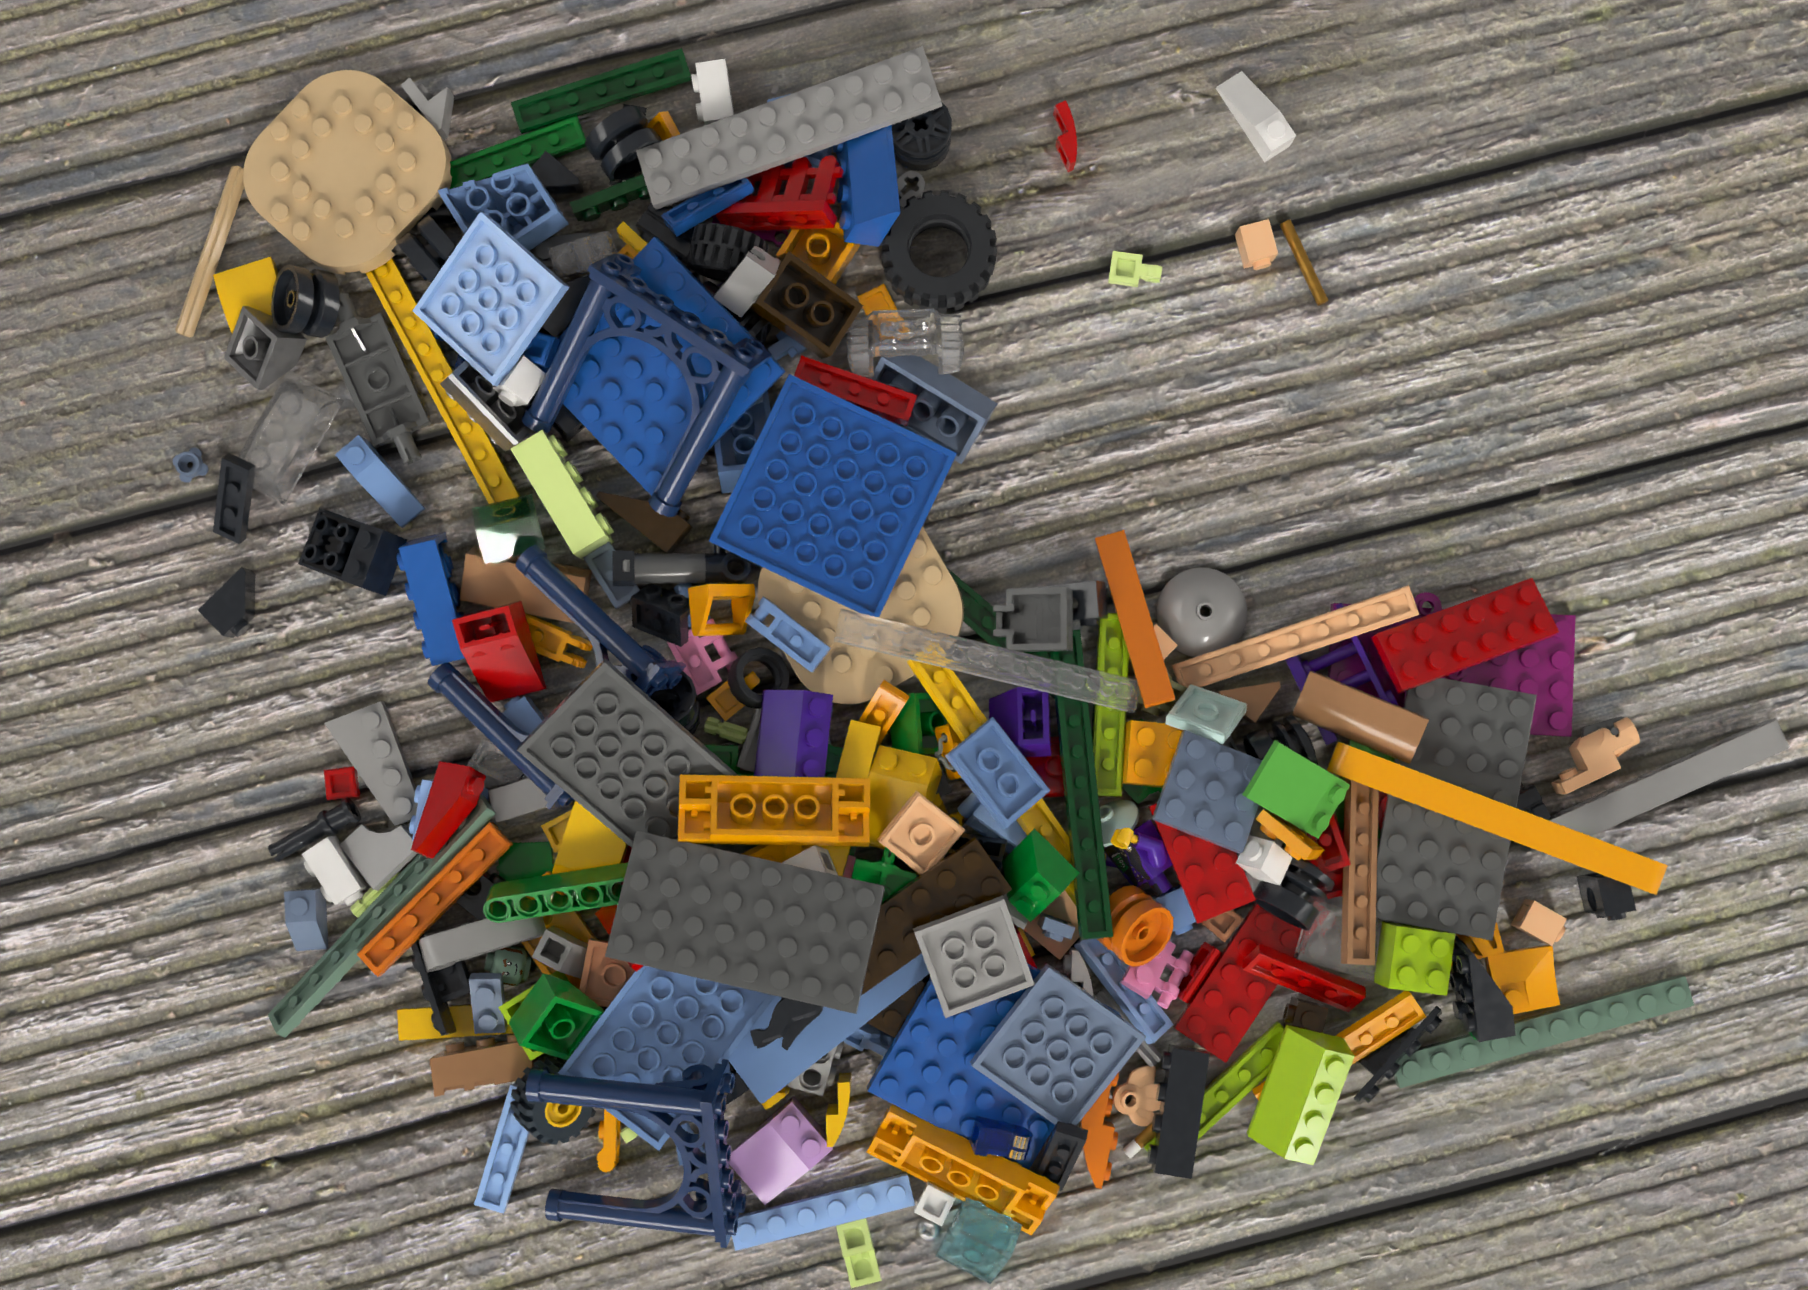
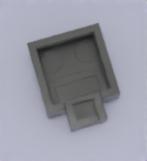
(1036, 619)

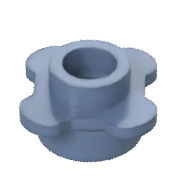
(183, 459)

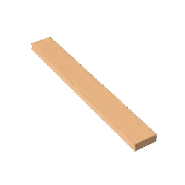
(1297, 638)

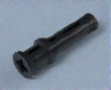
(326, 824)

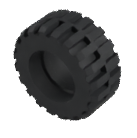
(948, 213)

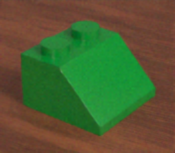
(916, 725)
(1036, 875)
(554, 1017)

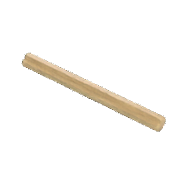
(211, 253)

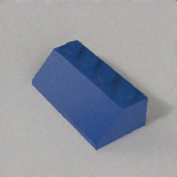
(868, 187)

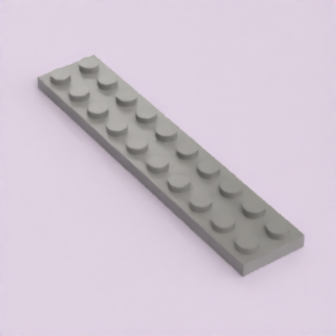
(789, 128)

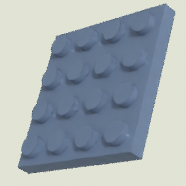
(1057, 1048)

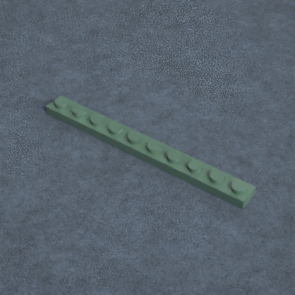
(344, 951)
(1547, 1030)

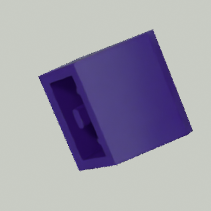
(1025, 719)

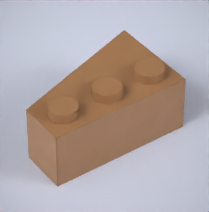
(478, 1064)

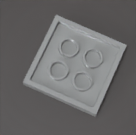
(974, 956)

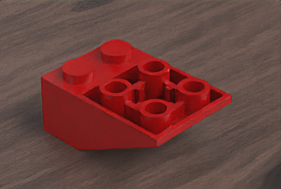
(500, 651)

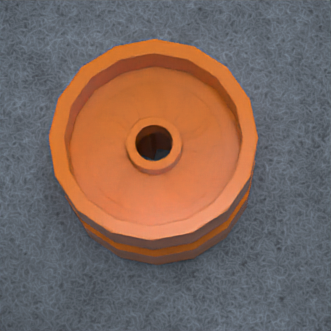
(1138, 926)

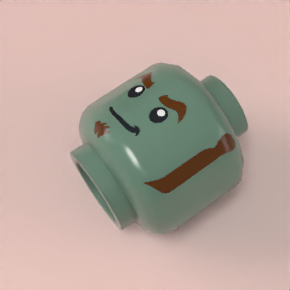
(511, 962)

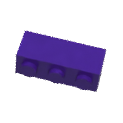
(793, 733)

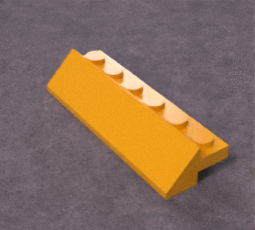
(774, 810)
(950, 1164)

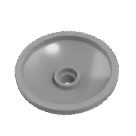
(1180, 611)

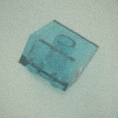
(979, 1240)

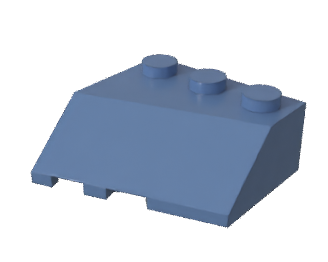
(513, 200)

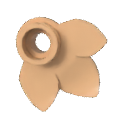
(1143, 1091)

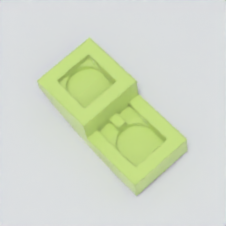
(858, 1253)

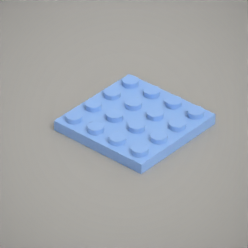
(490, 299)

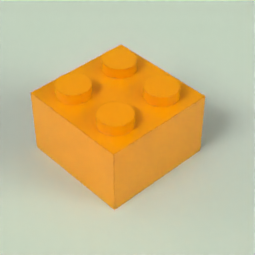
(821, 250)
(1148, 752)

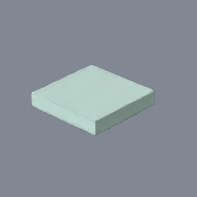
(1206, 714)

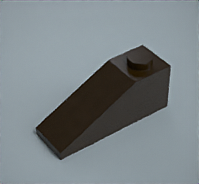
(660, 529)

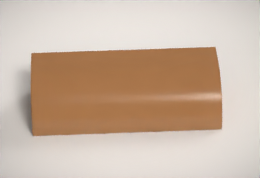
(505, 584)
(1360, 717)

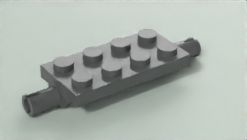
(378, 380)

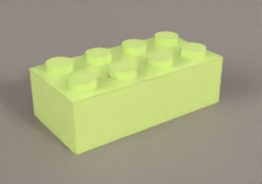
(561, 493)

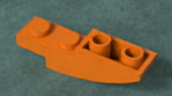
(1100, 1137)

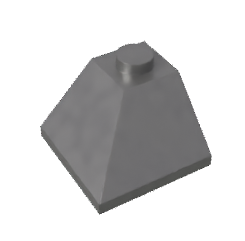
(261, 350)

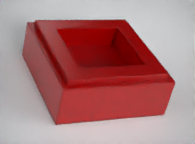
(341, 783)

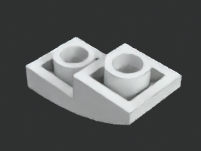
(1077, 970)

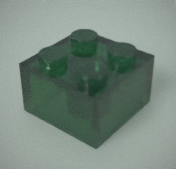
(507, 528)

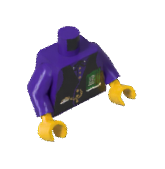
(1140, 856)

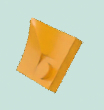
(1525, 977)

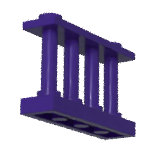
(1301, 669)

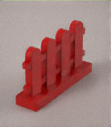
(792, 209)

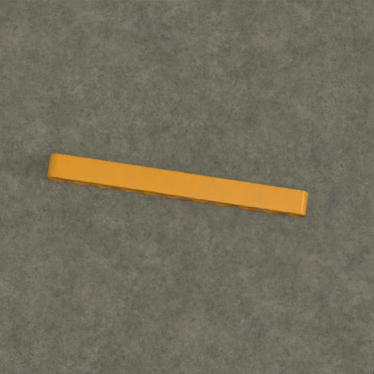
(1497, 818)

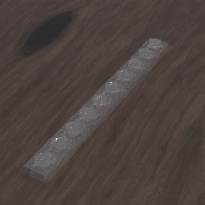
(986, 661)

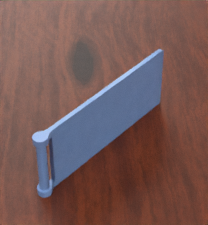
(773, 1067)

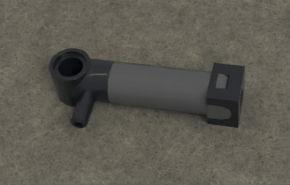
(648, 568)

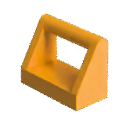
(700, 602)

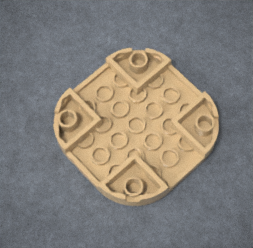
(346, 171)
(921, 598)

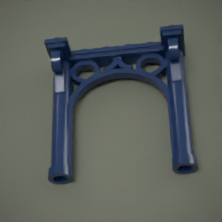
(616, 282)
(604, 634)
(695, 1099)

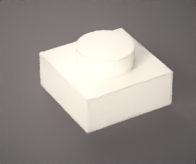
(934, 1204)

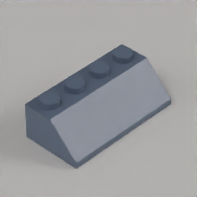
(944, 406)

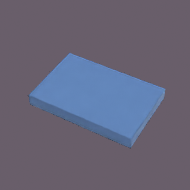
(997, 773)

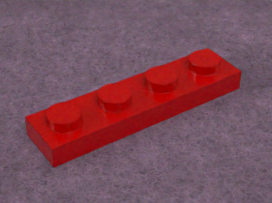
(866, 393)
(1304, 978)

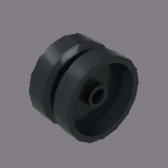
(616, 142)
(431, 256)
(305, 301)

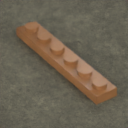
(1361, 876)

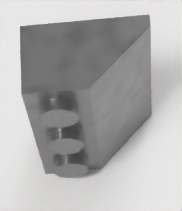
(484, 407)

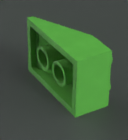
(1296, 789)

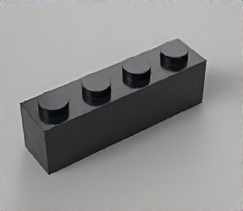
(1179, 1111)

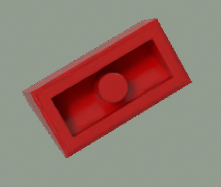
(1201, 966)

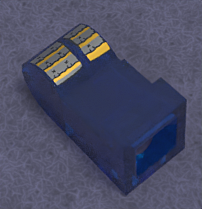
(1000, 1139)

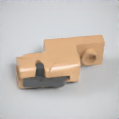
(1597, 753)

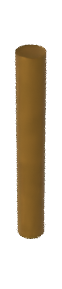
(1304, 262)

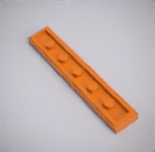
(1134, 619)
(434, 899)

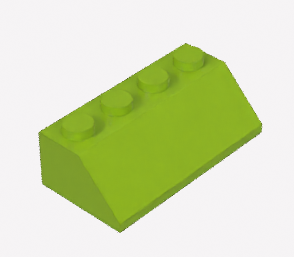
(1300, 1093)

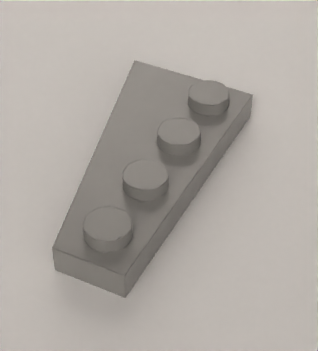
(377, 756)

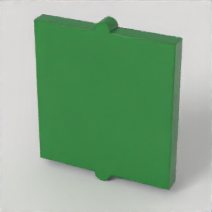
(526, 860)

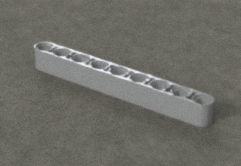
(1674, 779)

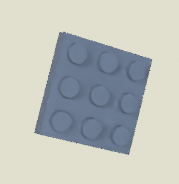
(1206, 792)

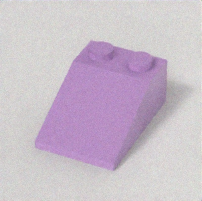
(780, 1151)

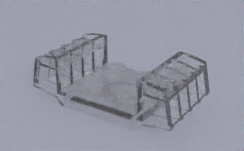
(904, 334)

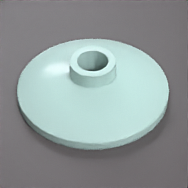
(1117, 815)

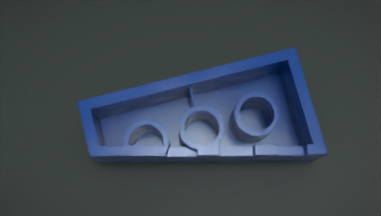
(433, 595)

